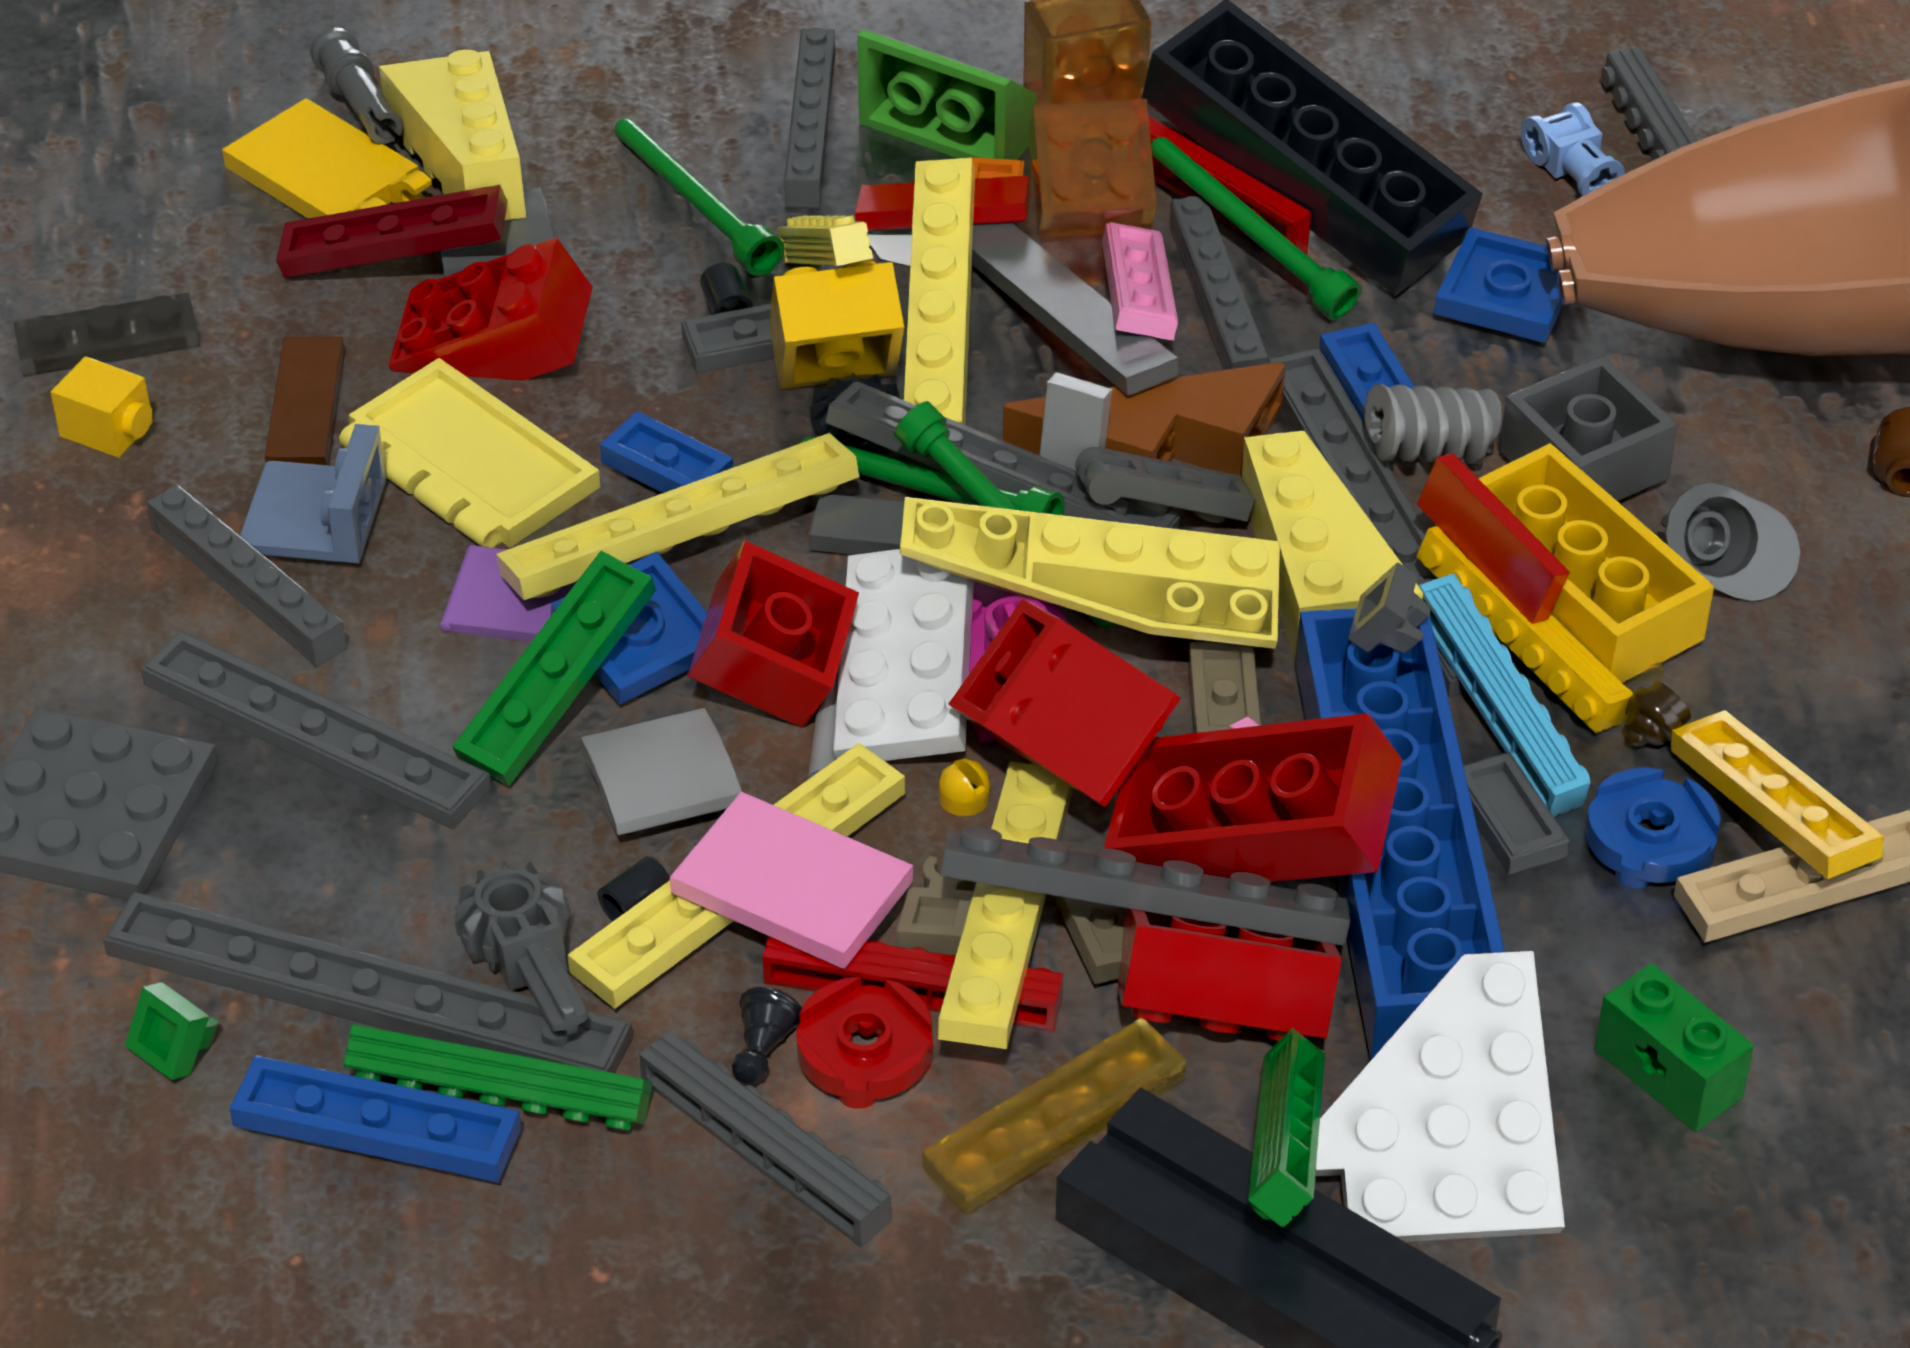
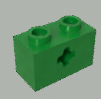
(1673, 1047)

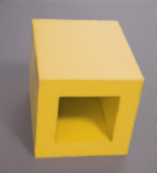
(102, 407)

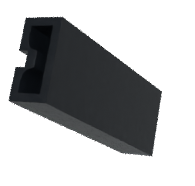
(1179, 1211)

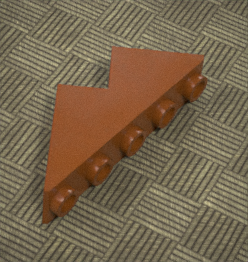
(1182, 419)

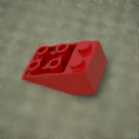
(498, 316)
(1064, 702)

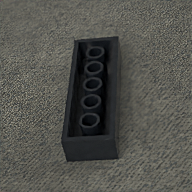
(1314, 142)

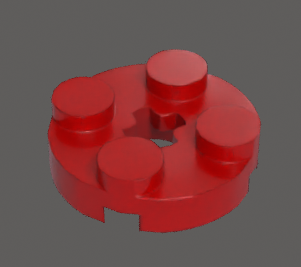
(869, 1071)

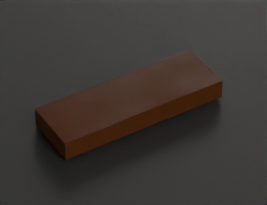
(305, 400)

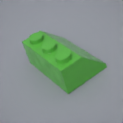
(940, 101)

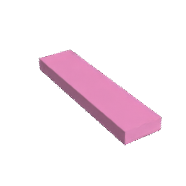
(1139, 281)

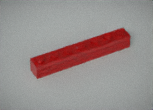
(914, 967)

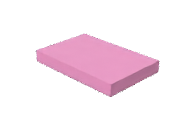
(792, 879)

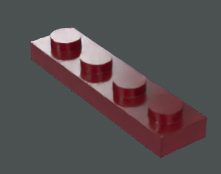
(392, 231)

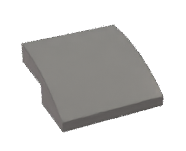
(661, 771)

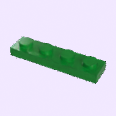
(554, 668)

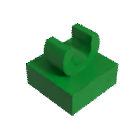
(169, 1031)

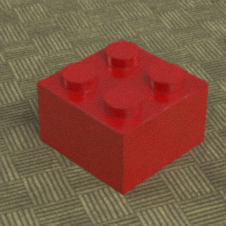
(774, 634)

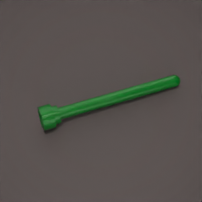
(753, 245)
(1332, 291)
(925, 432)
(944, 486)

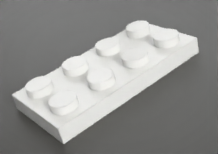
(903, 658)

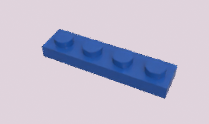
(376, 1118)

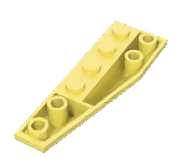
(1107, 569)

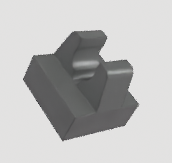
(1390, 612)

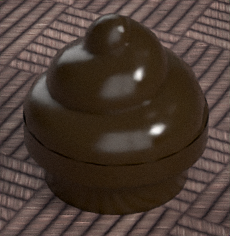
(1654, 715)

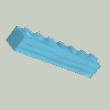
(1504, 696)

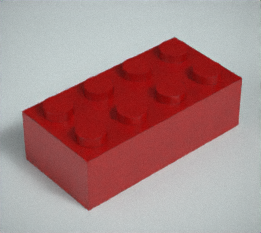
(1262, 799)

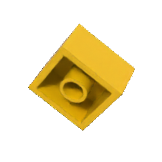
(835, 323)

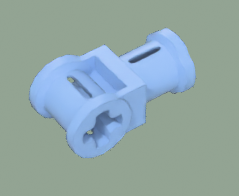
(1570, 146)

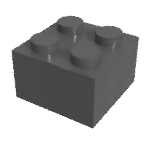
(1597, 423)

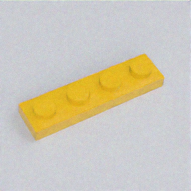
(1777, 794)

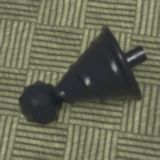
(767, 1019)

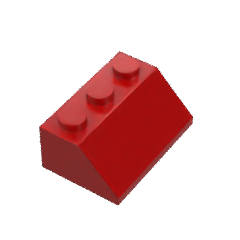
(1226, 975)

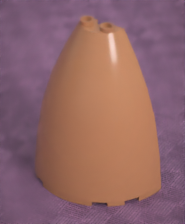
(1759, 233)

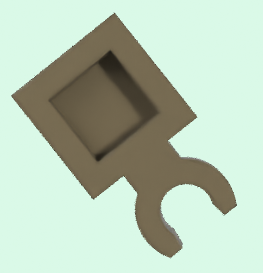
(935, 913)

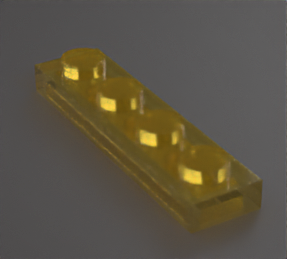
(1051, 1115)

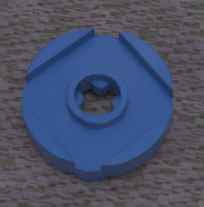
(1646, 854)

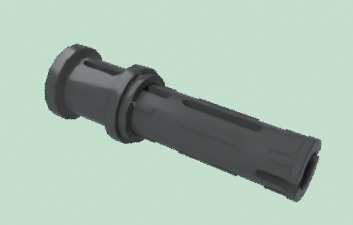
(351, 75)

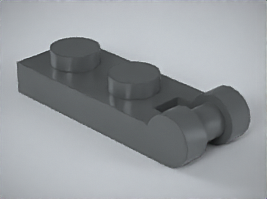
(1163, 484)

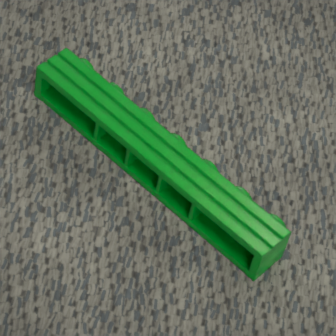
(498, 1076)
(1287, 1129)

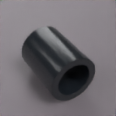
(724, 288)
(632, 887)

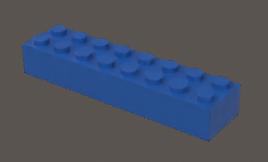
(1432, 877)

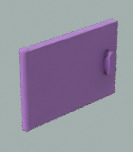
(489, 606)

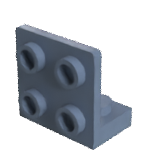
(319, 508)

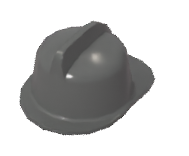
(1733, 541)

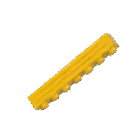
(1542, 646)

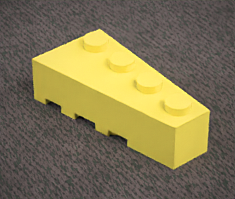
(457, 123)
(1324, 536)

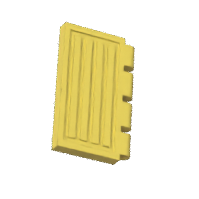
(473, 456)

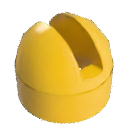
(956, 788)

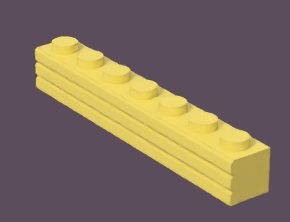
(825, 240)

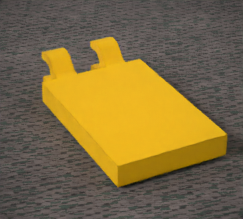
(322, 164)

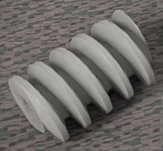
(1431, 422)

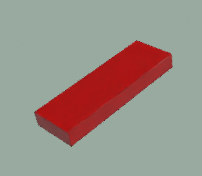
(994, 202)
(1493, 538)

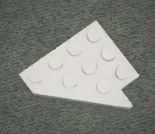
(1454, 1114)

